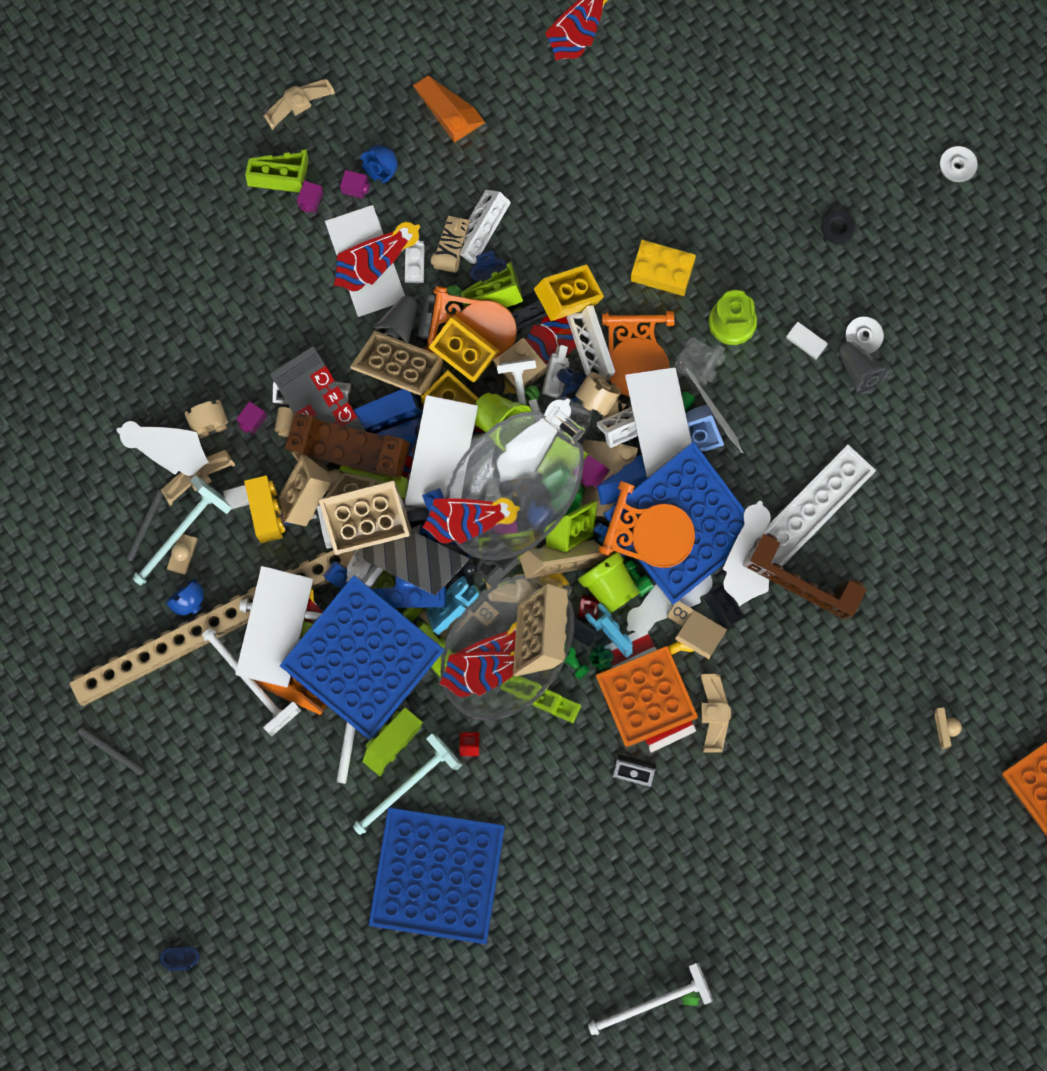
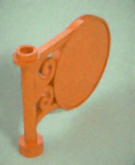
(485, 317)
(637, 353)
(659, 535)

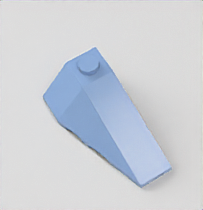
(704, 428)

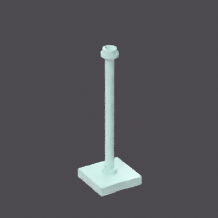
(209, 496)
(442, 753)

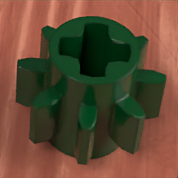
(601, 657)

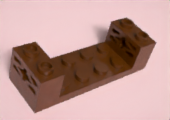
(347, 446)
(841, 605)

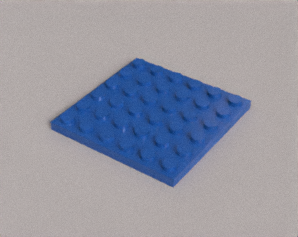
(716, 515)
(362, 657)
(437, 876)

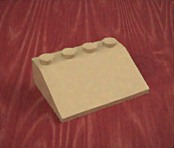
(398, 363)
(613, 459)
(365, 517)
(540, 631)

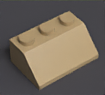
(303, 490)

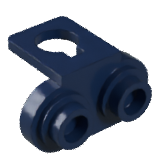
(486, 267)
(572, 380)
(179, 958)

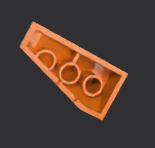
(451, 111)
(295, 693)

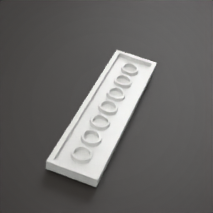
(818, 502)

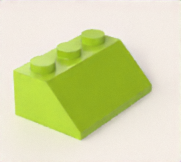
(573, 528)

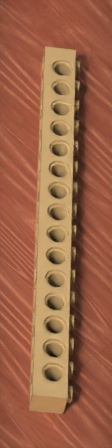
(174, 651)

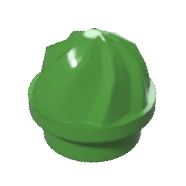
(454, 290)
(531, 393)
(691, 998)

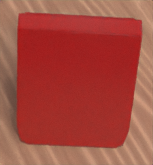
(588, 605)
(469, 744)

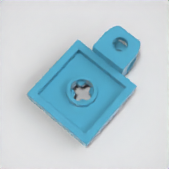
(456, 598)
(612, 630)

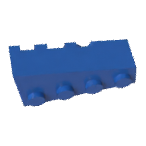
(390, 410)

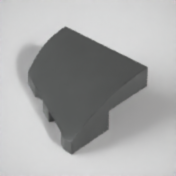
(426, 318)
(494, 570)

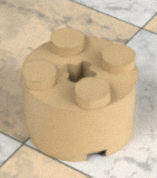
(598, 393)
(207, 418)

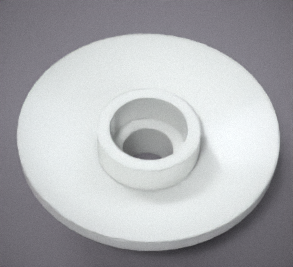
(962, 157)
(855, 333)

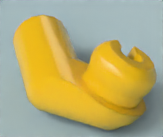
(678, 646)

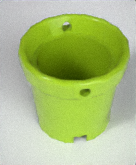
(733, 318)
(495, 409)
(610, 583)

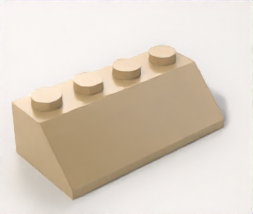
(551, 561)

